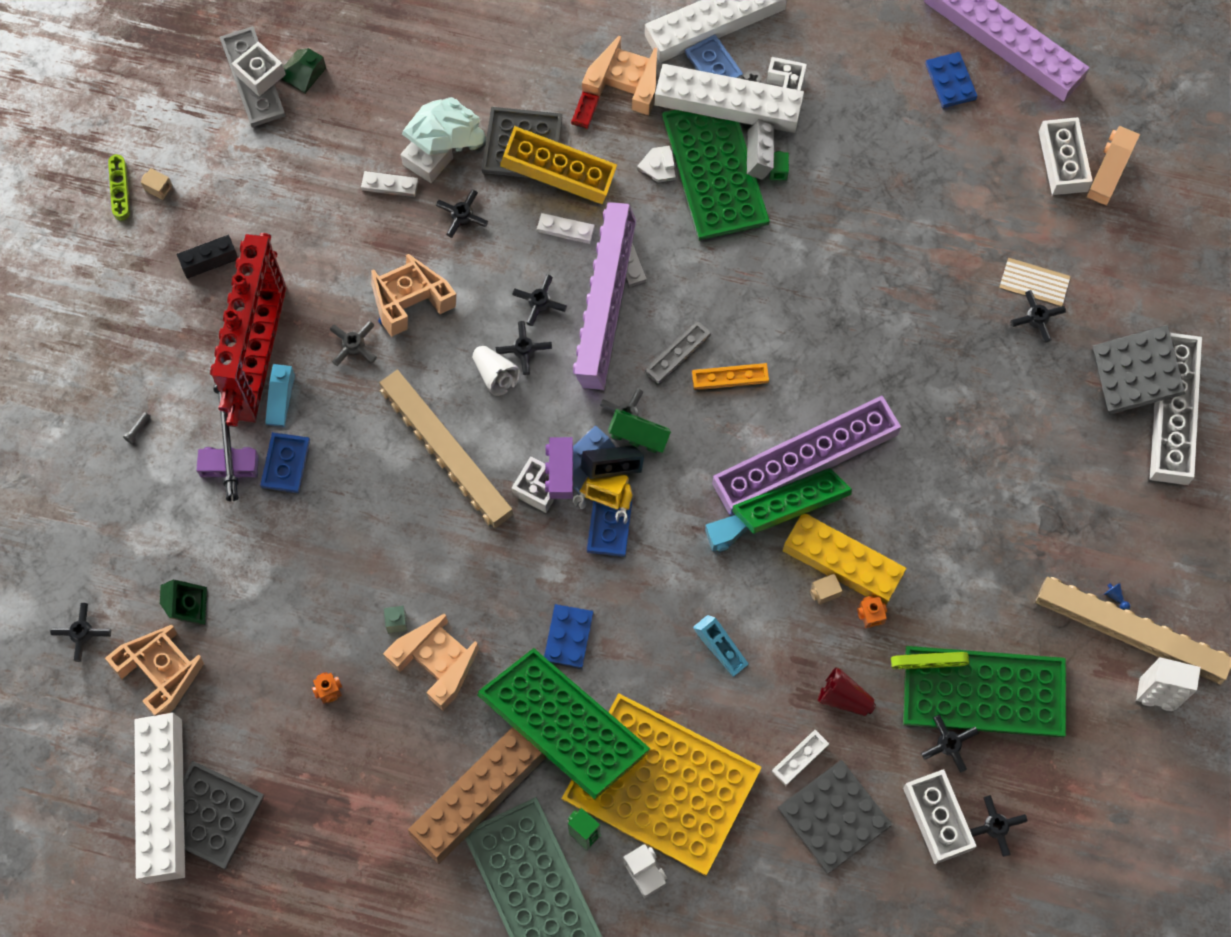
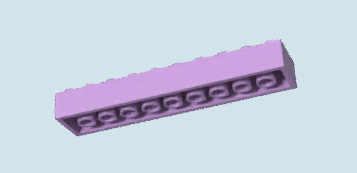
(1016, 43)
(605, 296)
(808, 453)

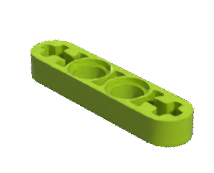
(119, 187)
(930, 660)

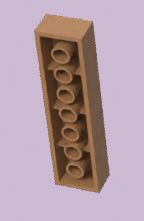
(475, 795)

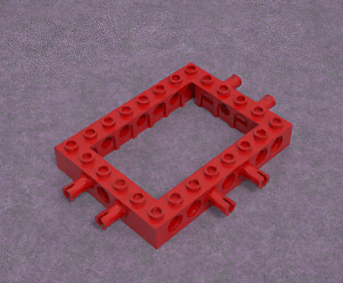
(242, 327)

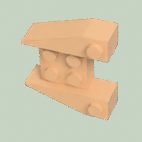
(624, 72)
(1113, 164)
(407, 287)
(438, 655)
(161, 664)

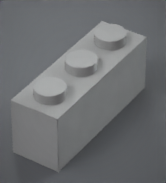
(760, 149)

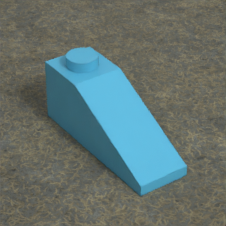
(279, 394)
(724, 532)
(720, 644)

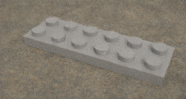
(258, 109)

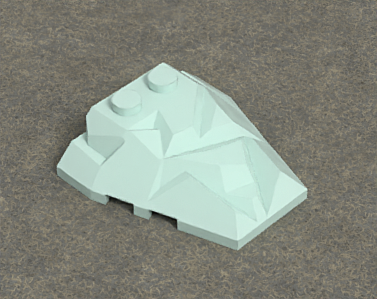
(445, 126)

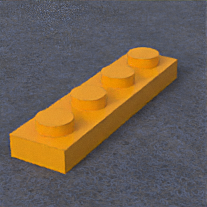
(730, 376)

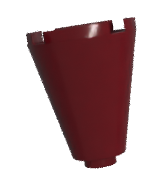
(845, 694)

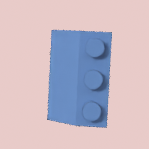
(592, 440)

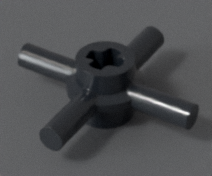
(462, 213)
(539, 300)
(1042, 317)
(523, 354)
(76, 628)
(956, 746)
(1000, 820)

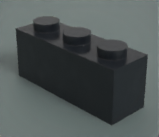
(207, 256)
(612, 462)

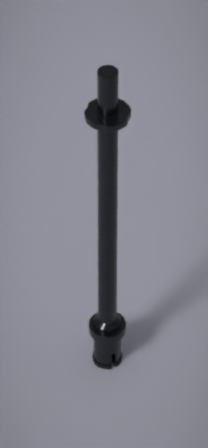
(230, 481)

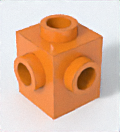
(872, 611)
(330, 693)

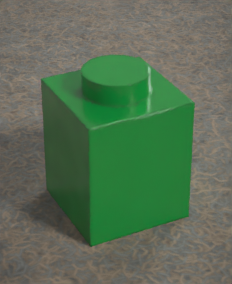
(780, 166)

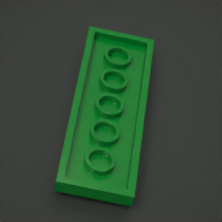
(791, 500)

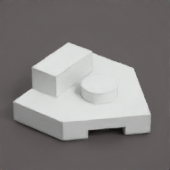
(658, 164)

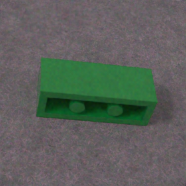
(639, 431)
(583, 828)

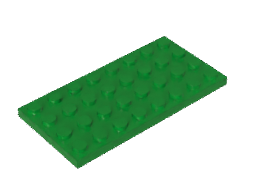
(714, 174)
(989, 693)
(564, 723)

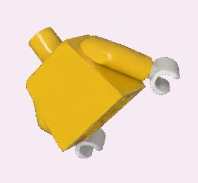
(610, 491)

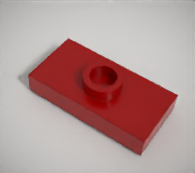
(585, 110)

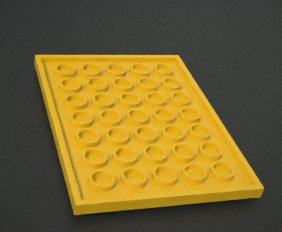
(675, 796)

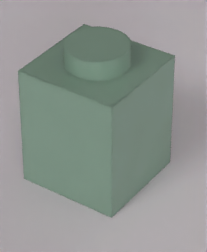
(395, 619)

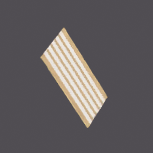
(1044, 283)

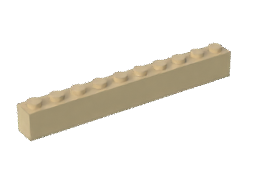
(446, 449)
(1132, 629)

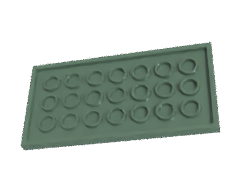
(530, 875)

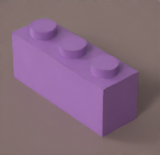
(212, 462)
(559, 468)

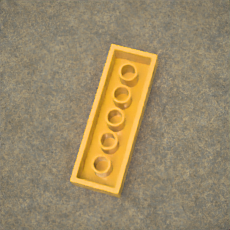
(558, 165)
(845, 557)

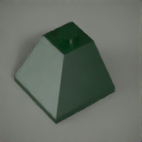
(303, 69)
(184, 601)

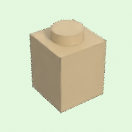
(156, 183)
(826, 589)

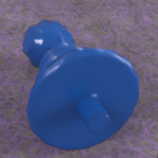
(1116, 594)

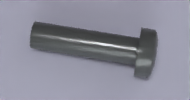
(130, 437)

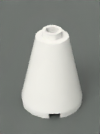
(496, 370)

